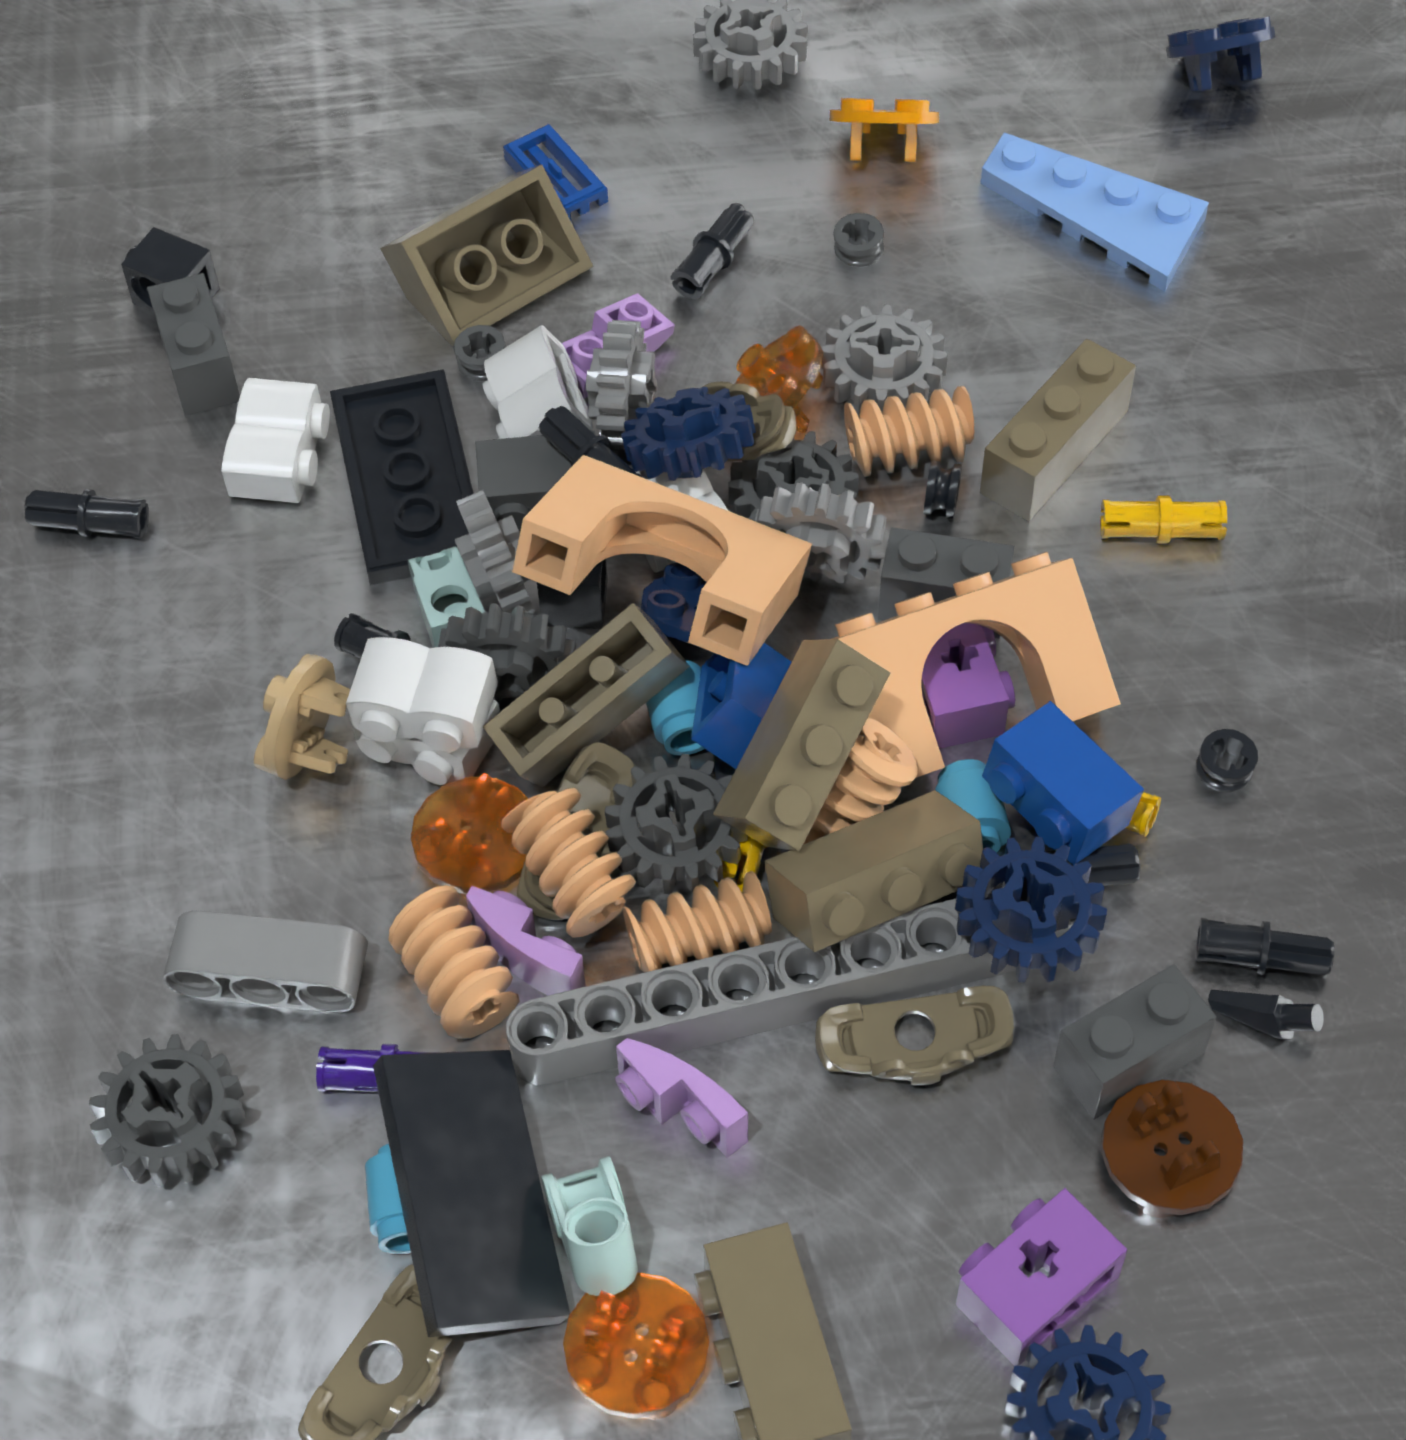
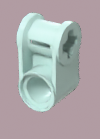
(593, 1227)

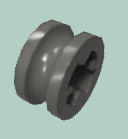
(859, 225)
(473, 339)

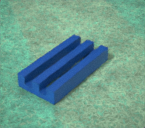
(572, 199)

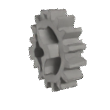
(750, 41)
(883, 357)
(620, 379)
(841, 530)
(491, 553)

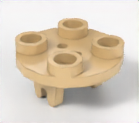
(298, 720)

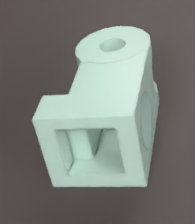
(442, 589)

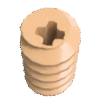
(910, 429)
(868, 780)
(569, 860)
(699, 929)
(452, 963)

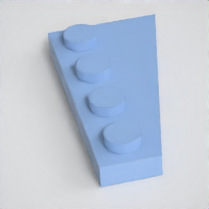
(1118, 211)

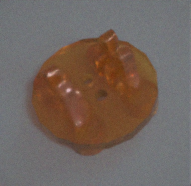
(784, 368)
(457, 855)
(668, 1356)

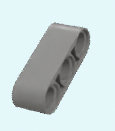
(266, 961)

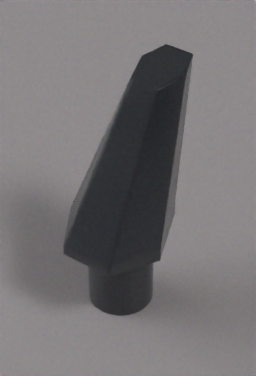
(1268, 1013)

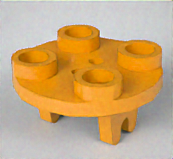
(907, 116)

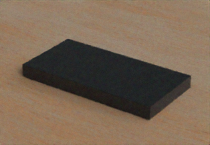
(402, 469)
(470, 1192)

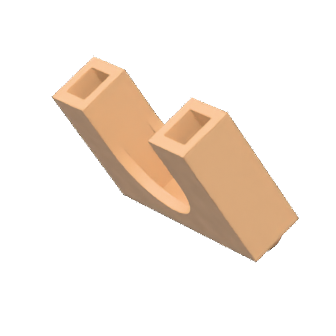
(610, 512)
(1034, 610)

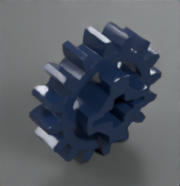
(688, 433)
(1012, 928)
(1077, 1375)

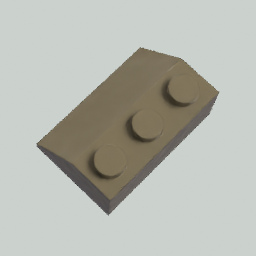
(488, 254)

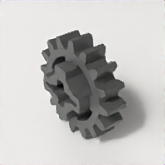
(785, 468)
(516, 641)
(649, 839)
(157, 1138)

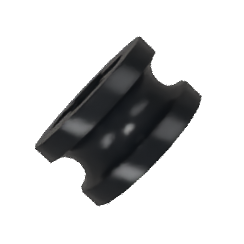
(942, 489)
(1234, 743)

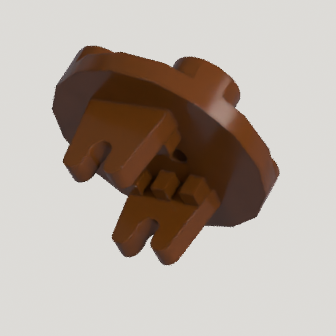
(1188, 1175)

